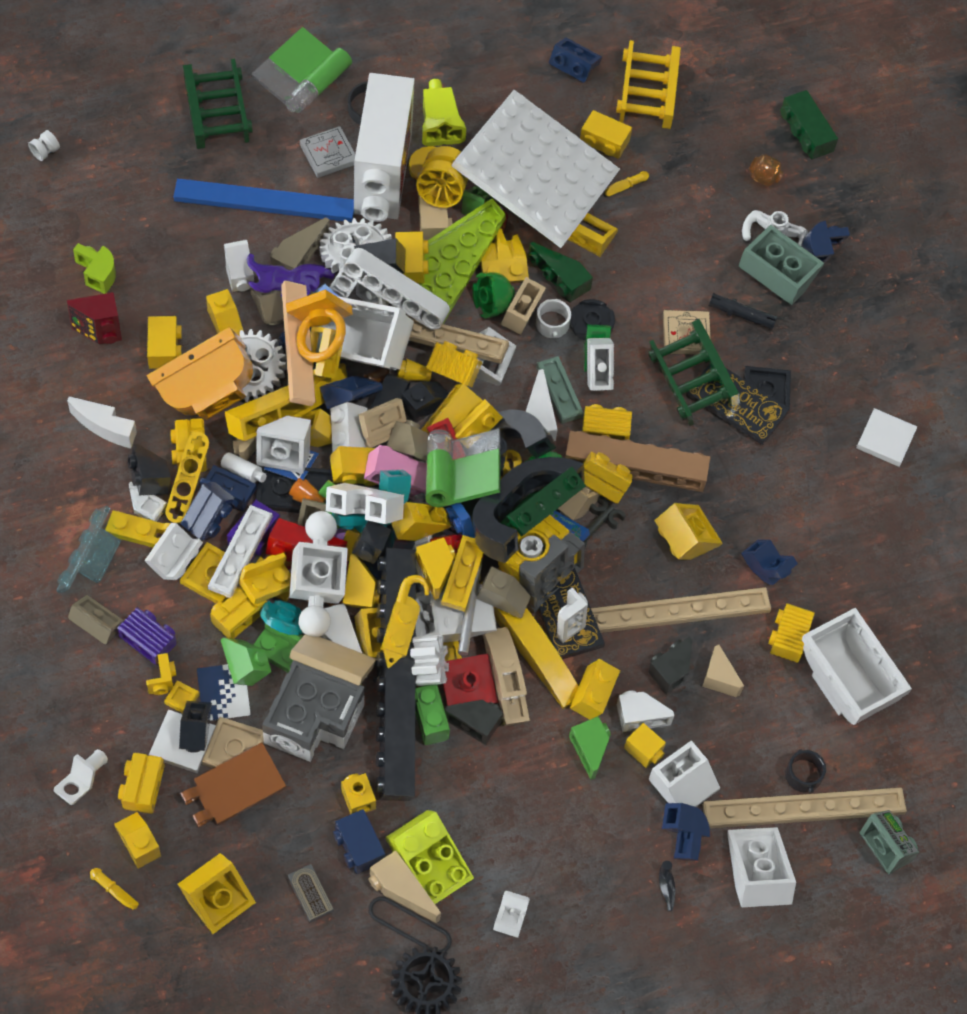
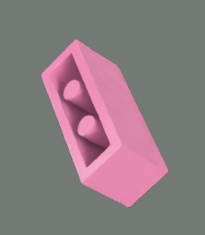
(387, 459)

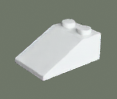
(761, 867)

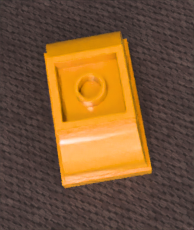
(209, 380)

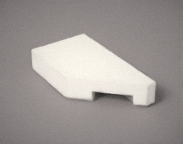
(147, 506)

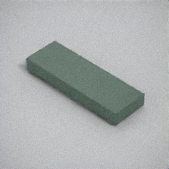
(560, 390)

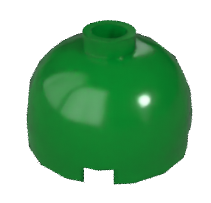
(492, 294)

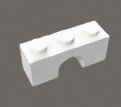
(375, 504)

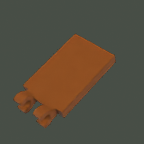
(235, 786)

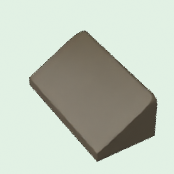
(95, 619)

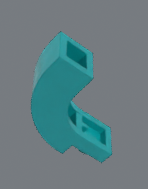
(391, 481)

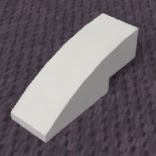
(103, 421)

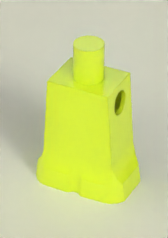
(441, 116)

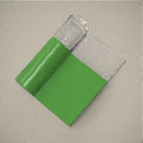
(301, 70)
(462, 467)

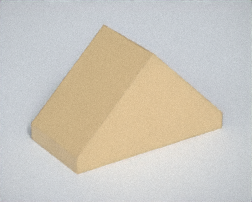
(721, 675)

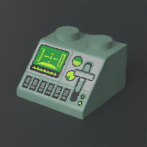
(889, 841)

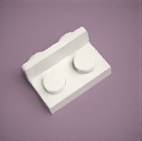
(173, 553)
(572, 616)

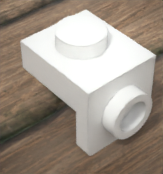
(511, 914)

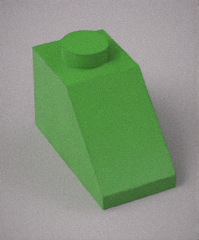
(245, 661)
(590, 743)

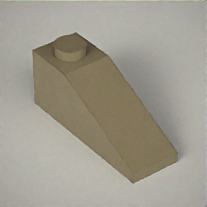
(300, 247)

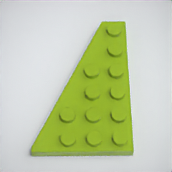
(458, 251)

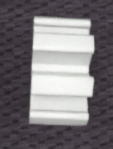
(429, 660)

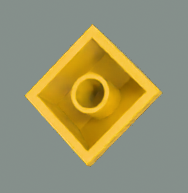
(687, 531)
(216, 893)

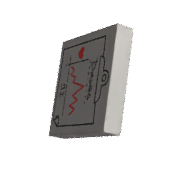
(328, 151)

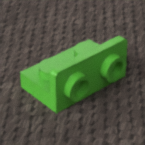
(277, 646)

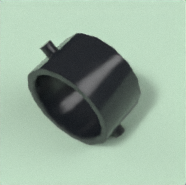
(812, 757)

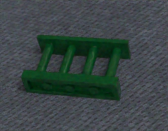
(199, 114)
(708, 354)
(544, 502)

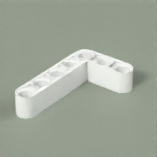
(391, 286)

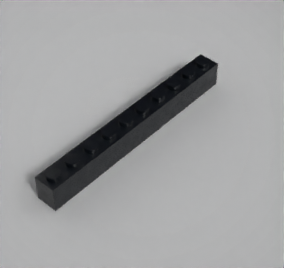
(396, 687)

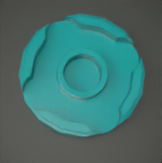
(282, 617)

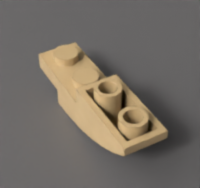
(507, 676)

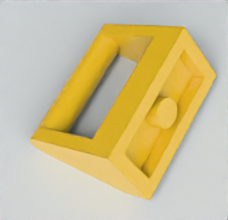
(591, 240)
(328, 367)

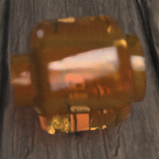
(765, 170)

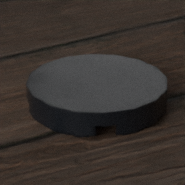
(592, 313)

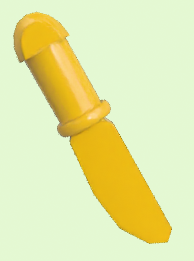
(626, 183)
(111, 887)

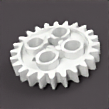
(338, 243)
(275, 363)

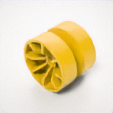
(438, 181)

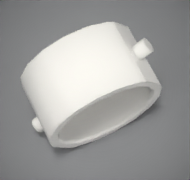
(555, 306)

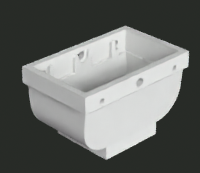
(374, 334)
(853, 667)

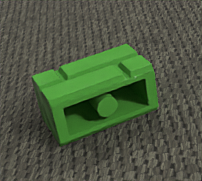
(431, 715)

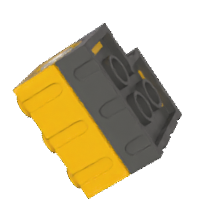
(544, 559)

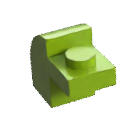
(99, 266)

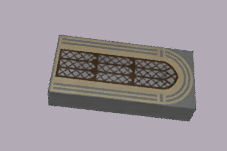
(310, 893)

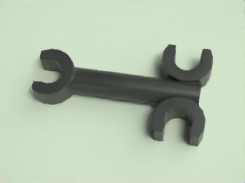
(604, 513)

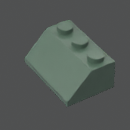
(780, 264)

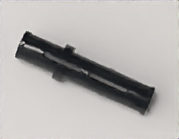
(743, 311)

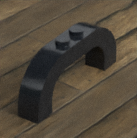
(528, 477)

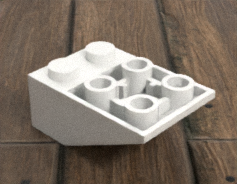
(446, 621)

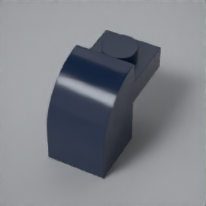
(820, 240)
(767, 562)
(690, 825)

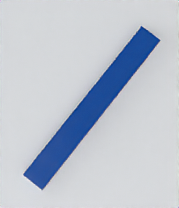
(264, 200)

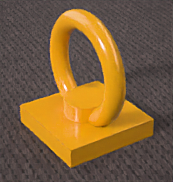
(316, 311)

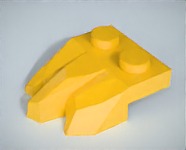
(506, 258)

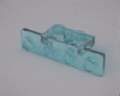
(93, 554)

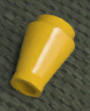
(413, 371)

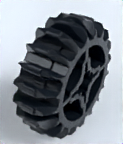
(417, 977)

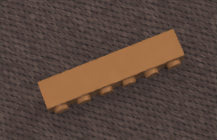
(646, 461)

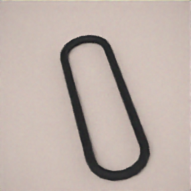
(412, 914)

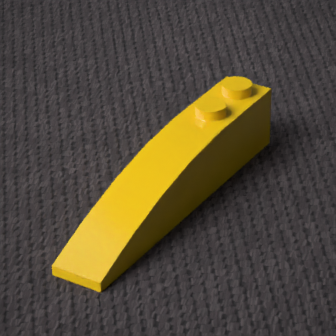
(539, 654)

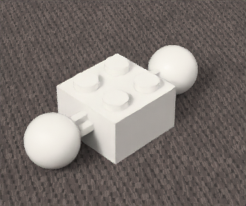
(318, 573)

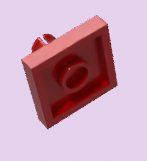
(469, 680)

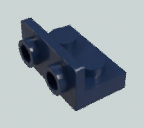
(574, 59)

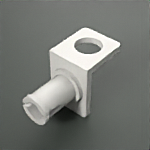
(81, 775)

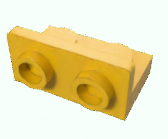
(480, 420)
(265, 578)

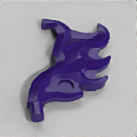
(273, 276)

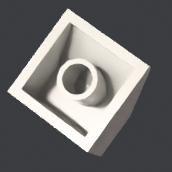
(284, 444)

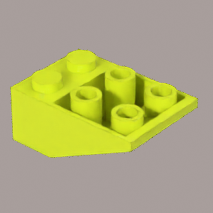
(430, 855)

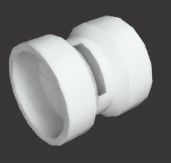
(44, 145)

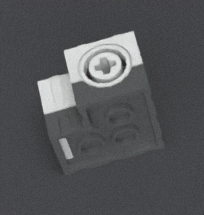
(312, 709)

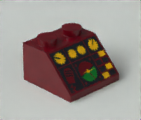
(96, 318)

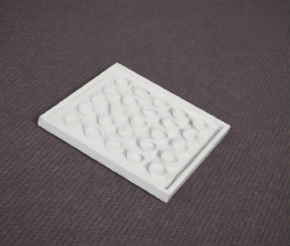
(536, 168)

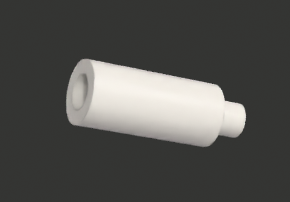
(242, 468)

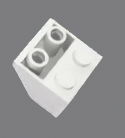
(685, 777)

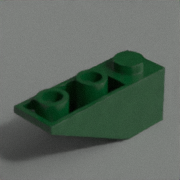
(564, 272)

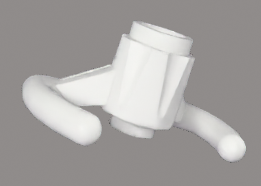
(778, 220)

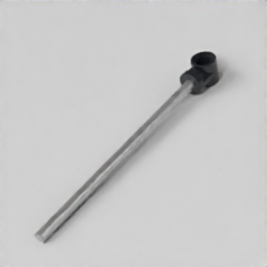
(470, 609)

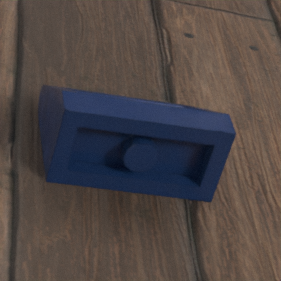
(348, 390)

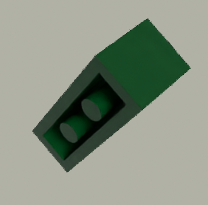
(808, 124)

